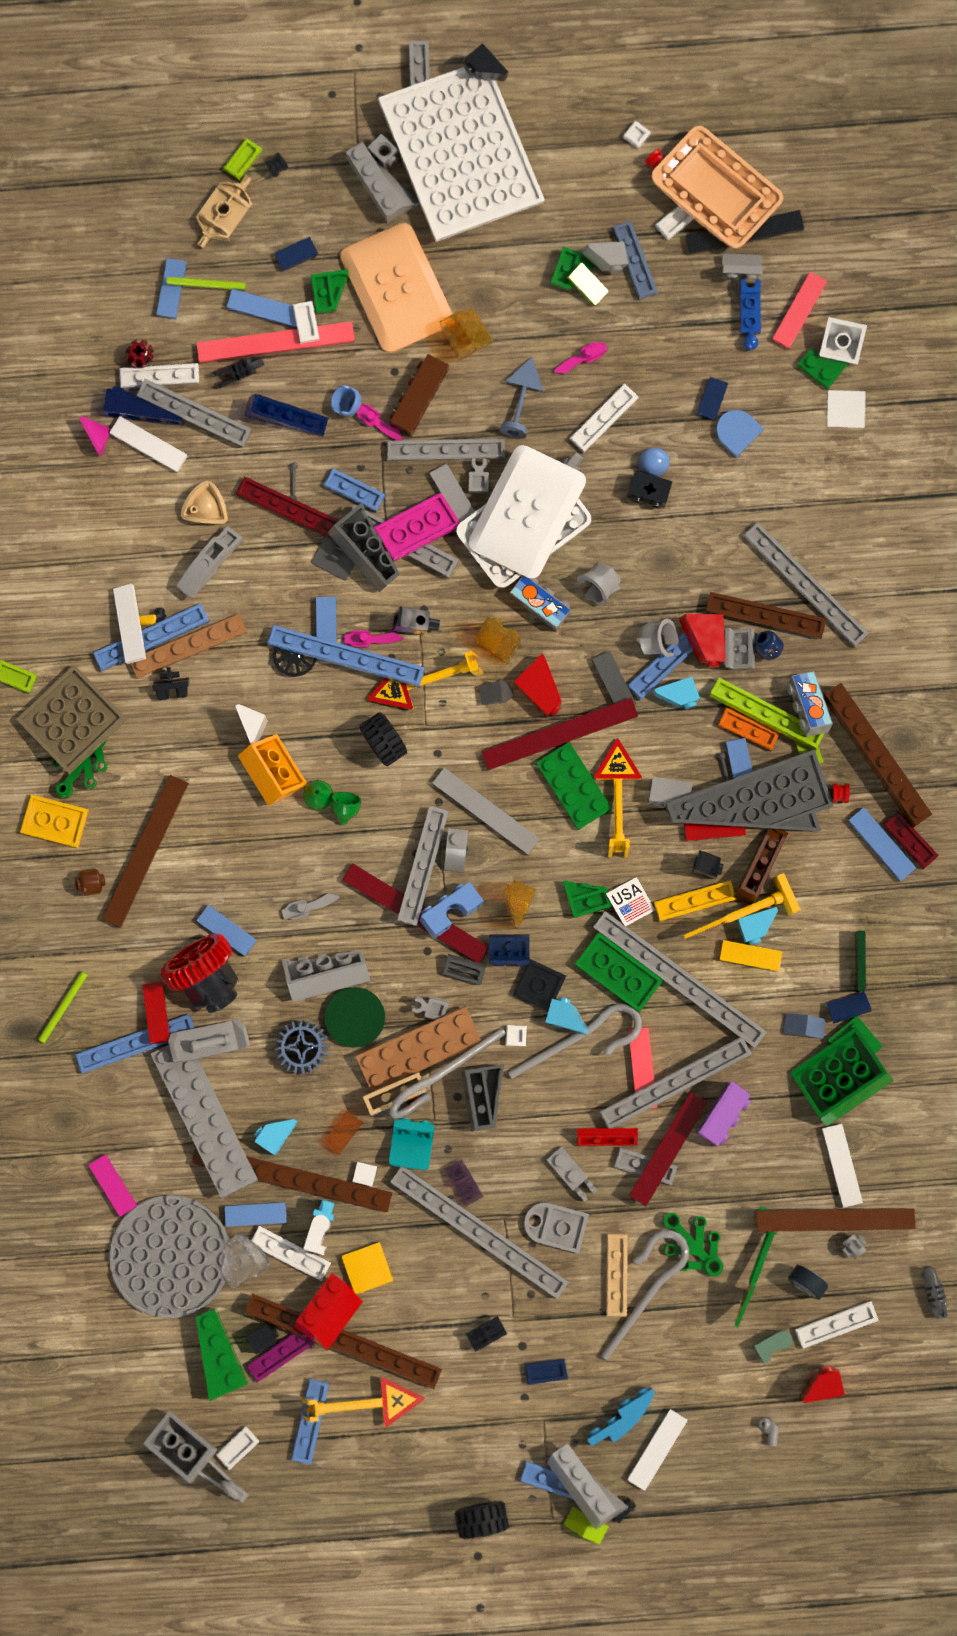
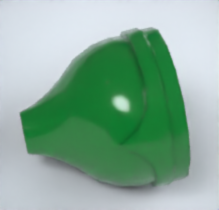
(318, 795)
(345, 806)

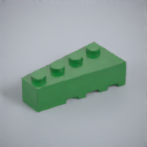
(219, 1357)

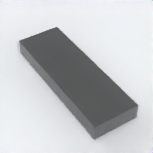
(612, 678)

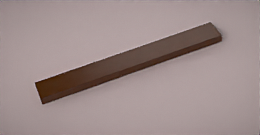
(145, 851)
(835, 1220)

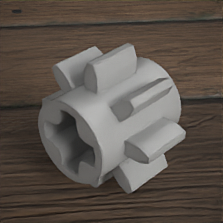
(854, 1246)

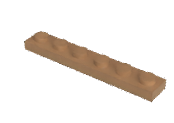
(189, 645)

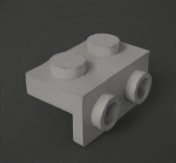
(742, 264)
(739, 648)

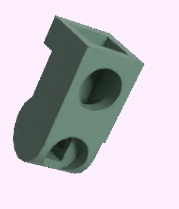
(772, 1343)

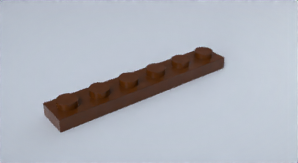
(766, 615)

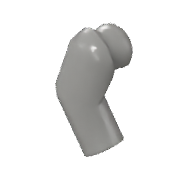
(771, 1429)

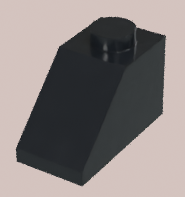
(484, 65)
(707, 865)

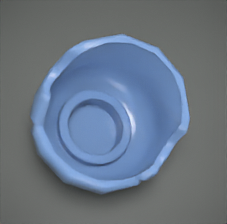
(346, 400)
(654, 462)

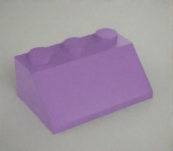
(724, 1114)

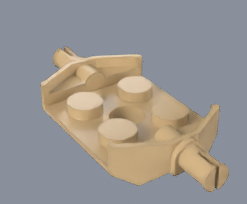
(218, 225)

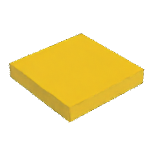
(367, 1268)

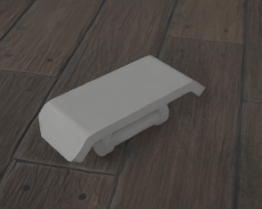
(208, 1041)

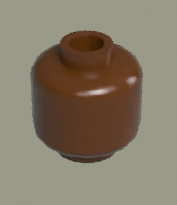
(89, 882)

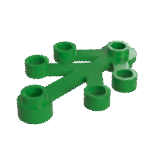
(86, 764)
(696, 1246)

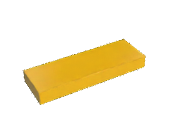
(750, 955)

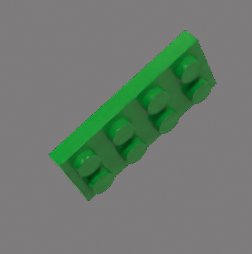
(573, 786)
(618, 972)

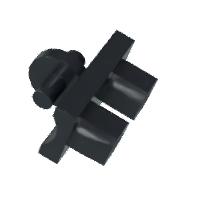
(161, 687)
(486, 1333)

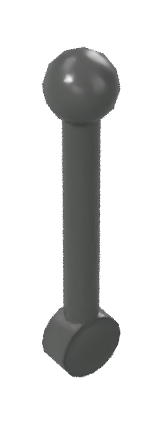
(293, 466)
(721, 756)

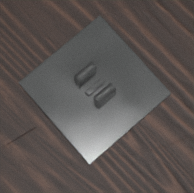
(333, 559)

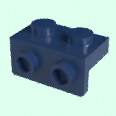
(509, 949)

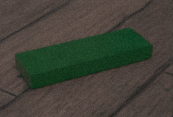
(860, 960)

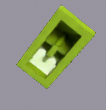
(580, 1524)

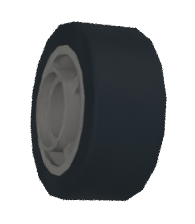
(808, 1282)

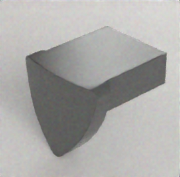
(495, 692)

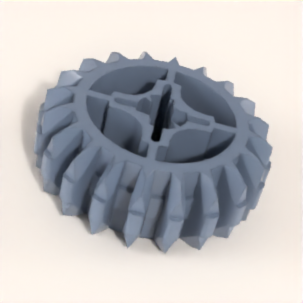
(302, 1060)

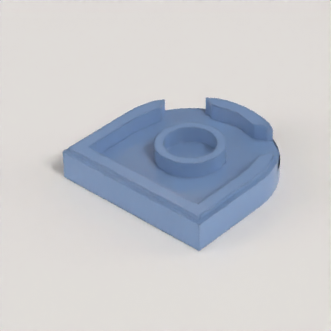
(737, 431)

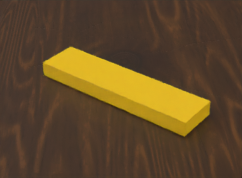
(694, 900)

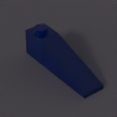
(129, 406)
(285, 415)

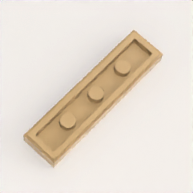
(616, 1275)

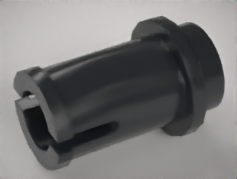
(631, 1505)

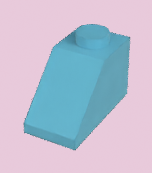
(680, 693)
(756, 925)
(566, 1016)
(274, 1135)

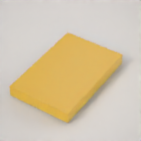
(54, 821)

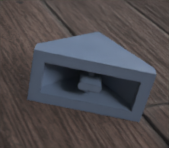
(804, 1025)

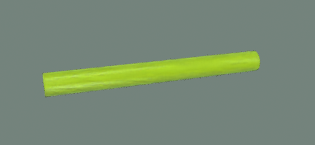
(205, 283)
(62, 1007)

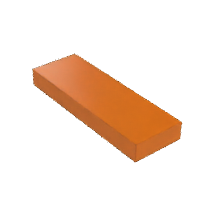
(748, 728)

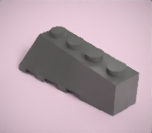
(364, 547)

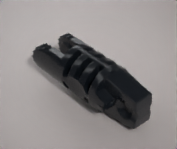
(239, 370)

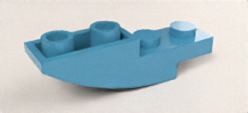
(630, 1413)

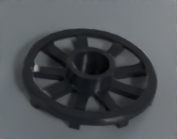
(294, 658)

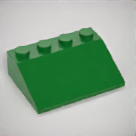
(841, 1076)

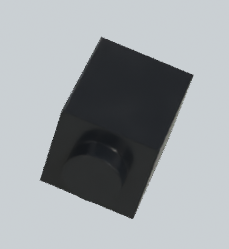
(263, 1338)

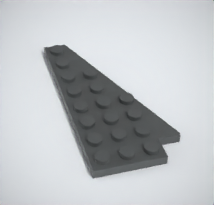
(770, 797)

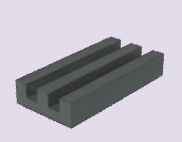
(465, 962)

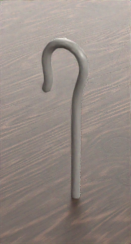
(578, 1036)
(437, 1076)
(655, 1286)

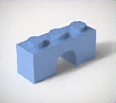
(464, 899)

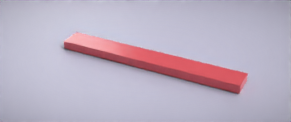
(272, 343)

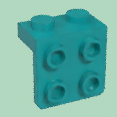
(411, 1144)

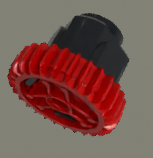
(203, 973)

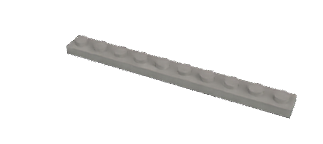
(680, 979)
(479, 1232)

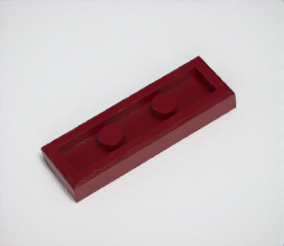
(910, 840)

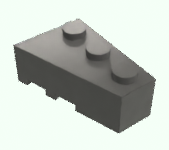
(482, 1095)

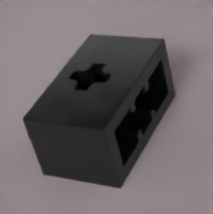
(640, 485)

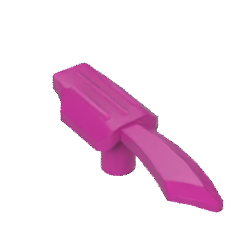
(588, 354)
(372, 417)
(363, 638)

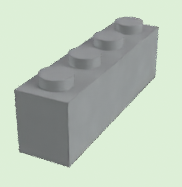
(386, 192)
(324, 974)
(589, 1494)

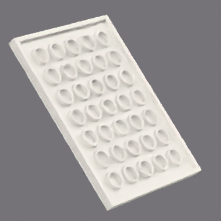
(460, 152)

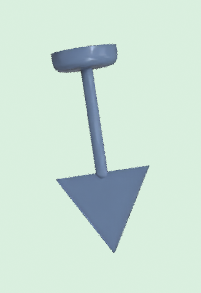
(527, 378)

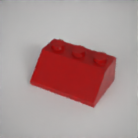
(328, 1312)

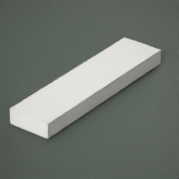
(162, 375)
(604, 418)
(148, 444)
(129, 623)
(842, 1165)
(291, 1253)
(836, 1324)
(657, 1449)

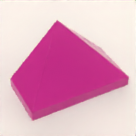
(97, 433)

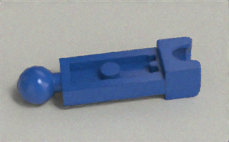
(750, 313)

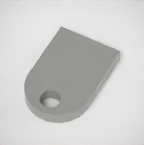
(558, 1226)

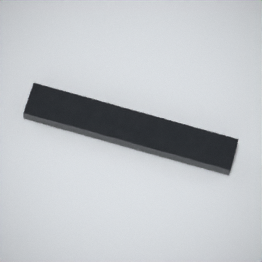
(773, 226)

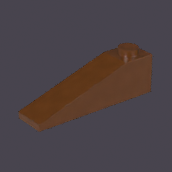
(760, 866)

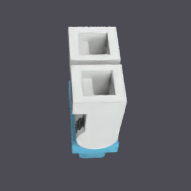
(319, 1227)

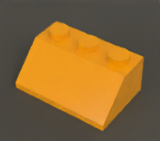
(272, 769)

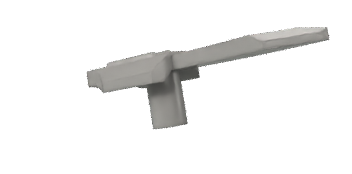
(301, 908)

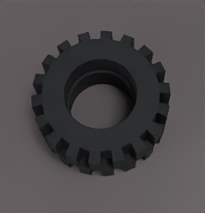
(383, 739)
(481, 1520)

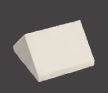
(842, 340)
(253, 722)

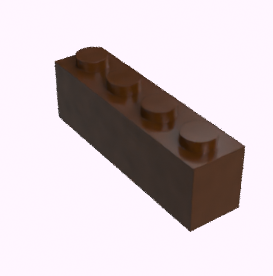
(419, 394)

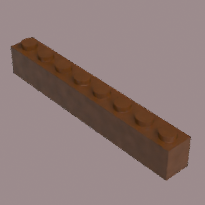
(877, 755)

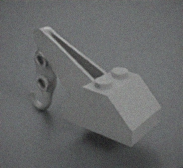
(188, 1453)

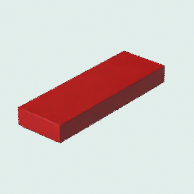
(705, 831)
(156, 1012)
(607, 1137)

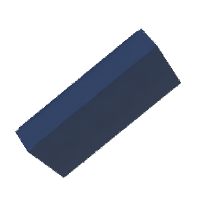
(296, 254)
(712, 398)
(849, 1007)
(546, 1371)

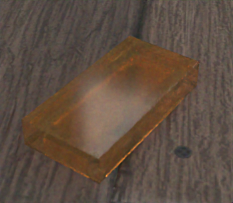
(343, 1132)

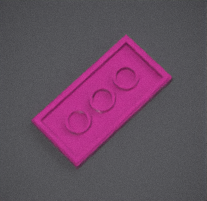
(417, 527)

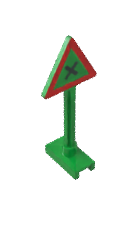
(755, 1272)

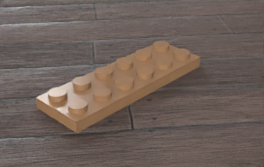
(418, 1049)

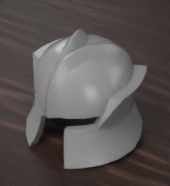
(605, 580)
(651, 640)

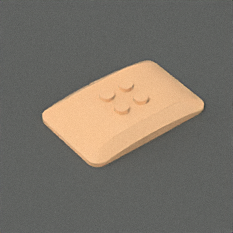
(717, 187)
(396, 287)

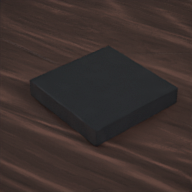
(539, 985)

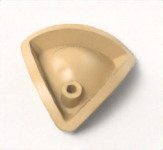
(205, 505)

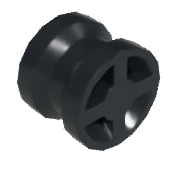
(276, 164)

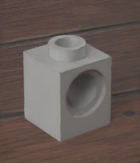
(380, 144)

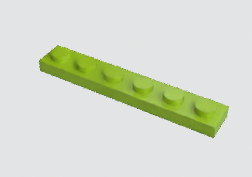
(763, 712)

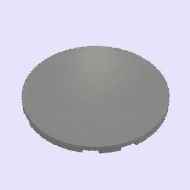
(168, 1256)

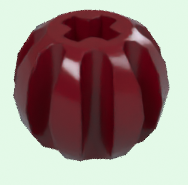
(144, 357)

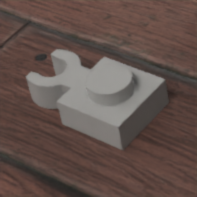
(478, 480)
(432, 1008)

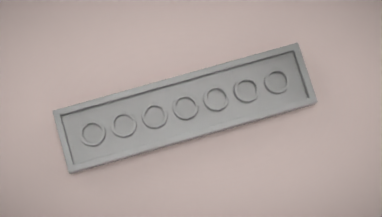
(205, 1122)

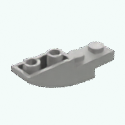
(208, 561)

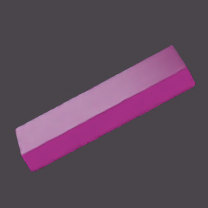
(112, 1185)

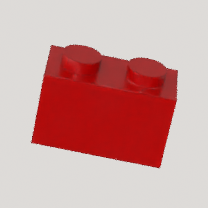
(823, 1385)

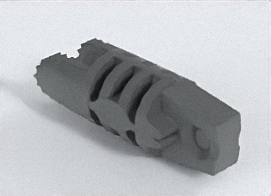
(935, 1293)

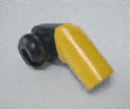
(152, 619)

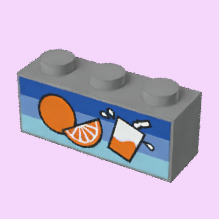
(540, 602)
(809, 704)

